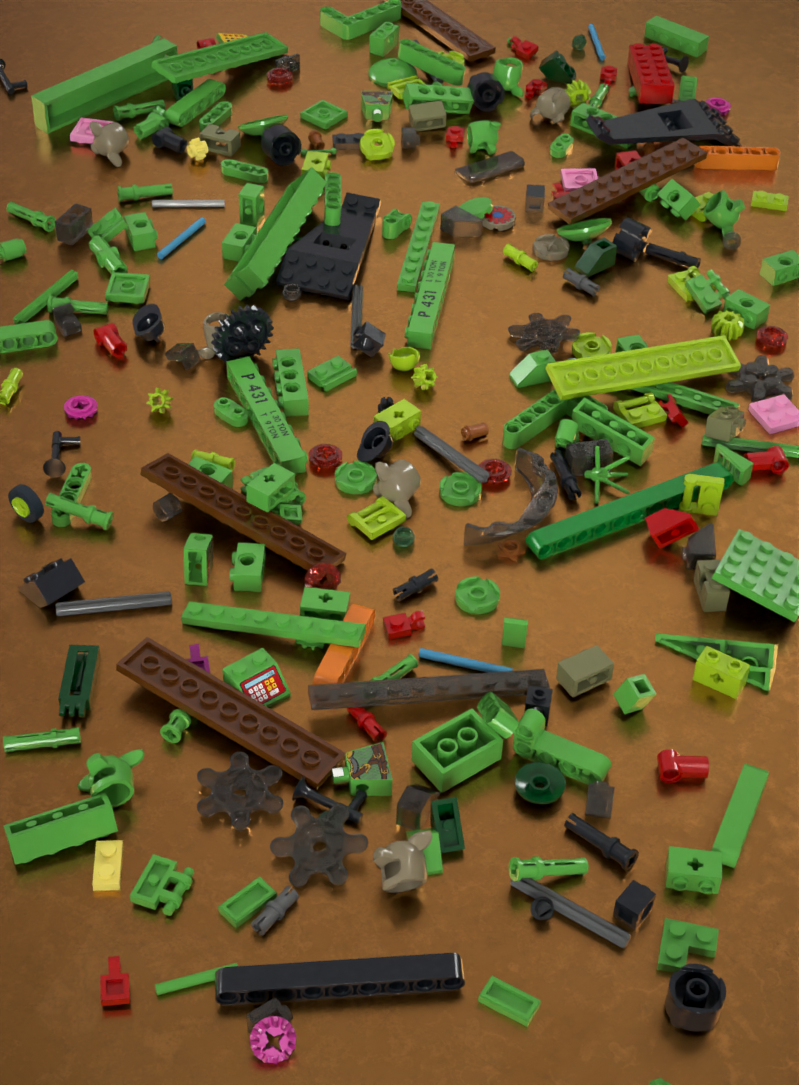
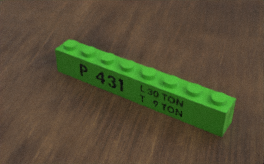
(430, 295)
(265, 415)

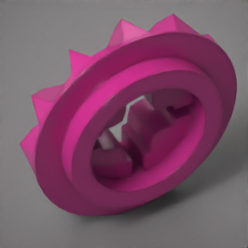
(720, 104)
(87, 404)
(274, 1025)

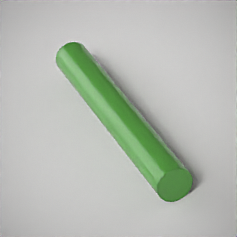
(188, 981)

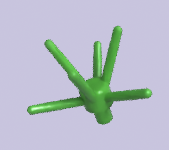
(601, 474)

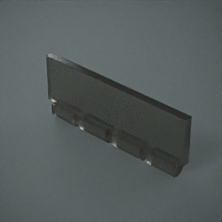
(490, 167)

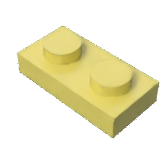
(108, 865)

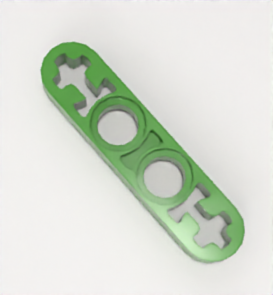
(73, 479)

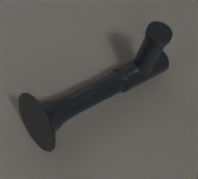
(681, 63)
(10, 87)
(54, 466)
(304, 791)

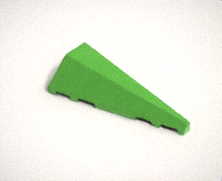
(760, 656)

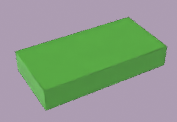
(247, 902)
(509, 1001)

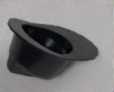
(149, 323)
(375, 442)

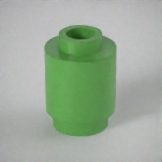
(650, 192)
(12, 249)

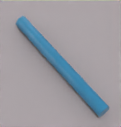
(595, 38)
(182, 237)
(461, 661)

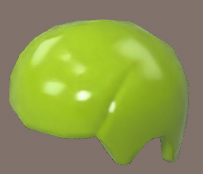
(404, 358)

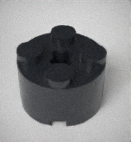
(486, 91)
(281, 144)
(631, 238)
(695, 998)

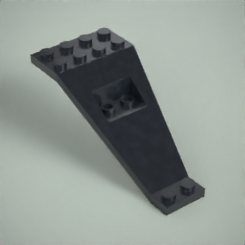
(664, 124)
(330, 268)

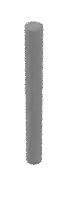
(188, 203)

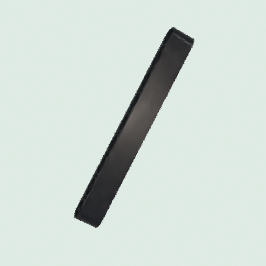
(339, 978)

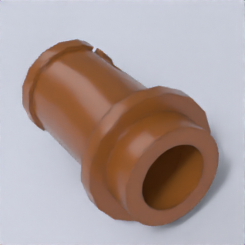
(315, 138)
(649, 148)
(474, 431)

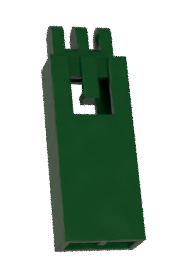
(79, 675)

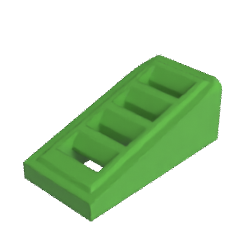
(687, 88)
(736, 464)

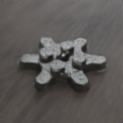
(544, 332)
(771, 380)
(244, 778)
(313, 830)

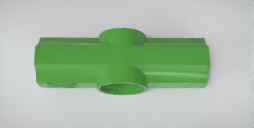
(107, 255)

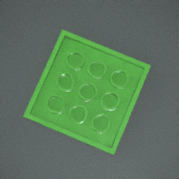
(761, 574)

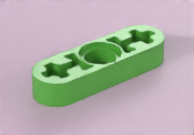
(216, 115)
(244, 171)

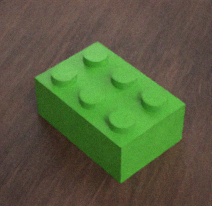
(456, 750)

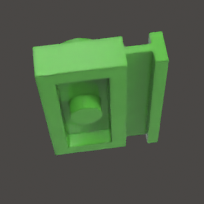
(108, 226)
(331, 373)

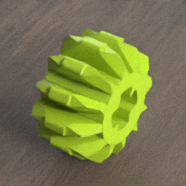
(578, 93)
(727, 324)

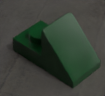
(447, 822)

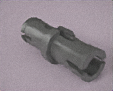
(581, 282)
(274, 910)

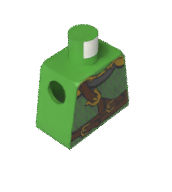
(376, 104)
(198, 550)
(366, 771)

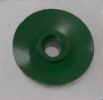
(540, 783)

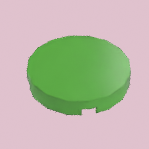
(478, 206)
(355, 477)
(460, 489)
(477, 595)

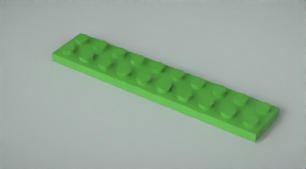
(219, 57)

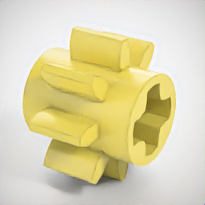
(197, 149)

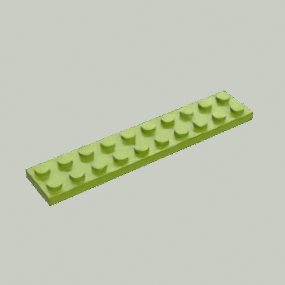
(642, 367)

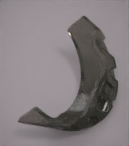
(544, 496)

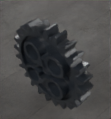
(242, 333)

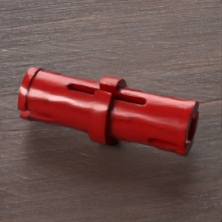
(367, 722)

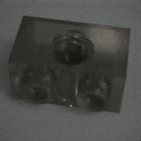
(73, 224)
(581, 455)

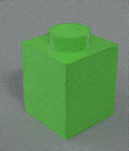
(634, 694)

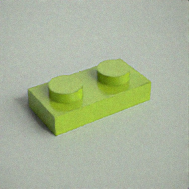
(769, 200)

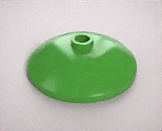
(390, 70)
(258, 126)
(584, 230)

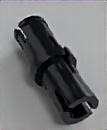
(415, 584)

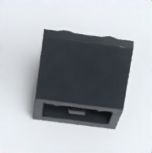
(51, 582)

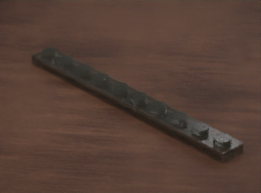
(424, 689)

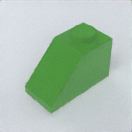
(532, 369)

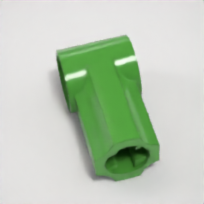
(151, 125)

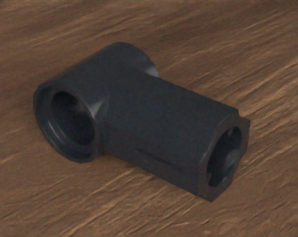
(167, 138)

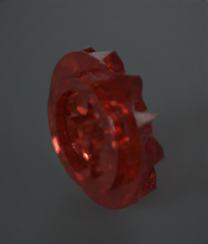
(279, 76)
(779, 336)
(332, 452)
(501, 468)
(317, 573)

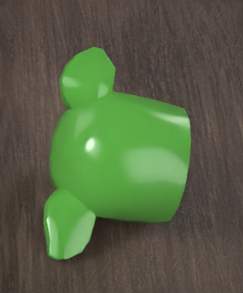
(509, 75)
(483, 135)
(723, 211)
(111, 776)

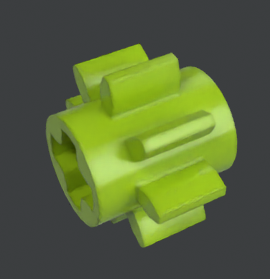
(424, 377)
(155, 403)

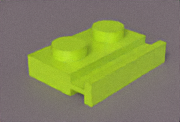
(399, 85)

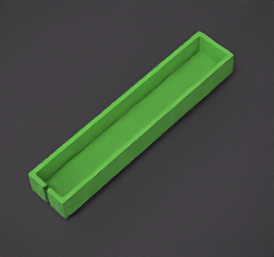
(100, 87)
(276, 235)

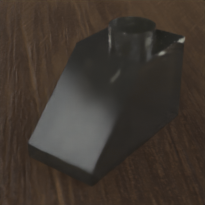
(461, 223)
(700, 547)
(414, 806)

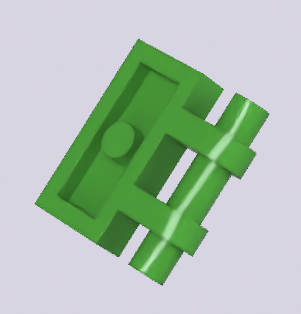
(704, 294)
(154, 882)

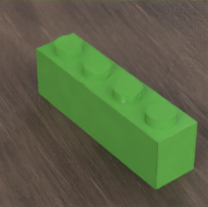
(676, 36)
(60, 828)

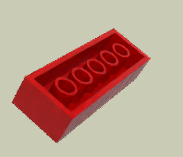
(650, 74)

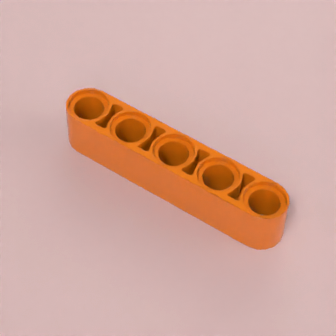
(739, 158)
(340, 658)

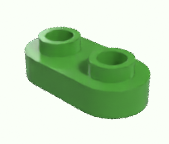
(561, 146)
(231, 412)

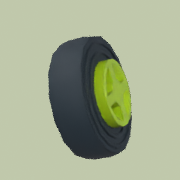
(26, 503)

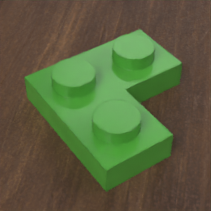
(684, 937)

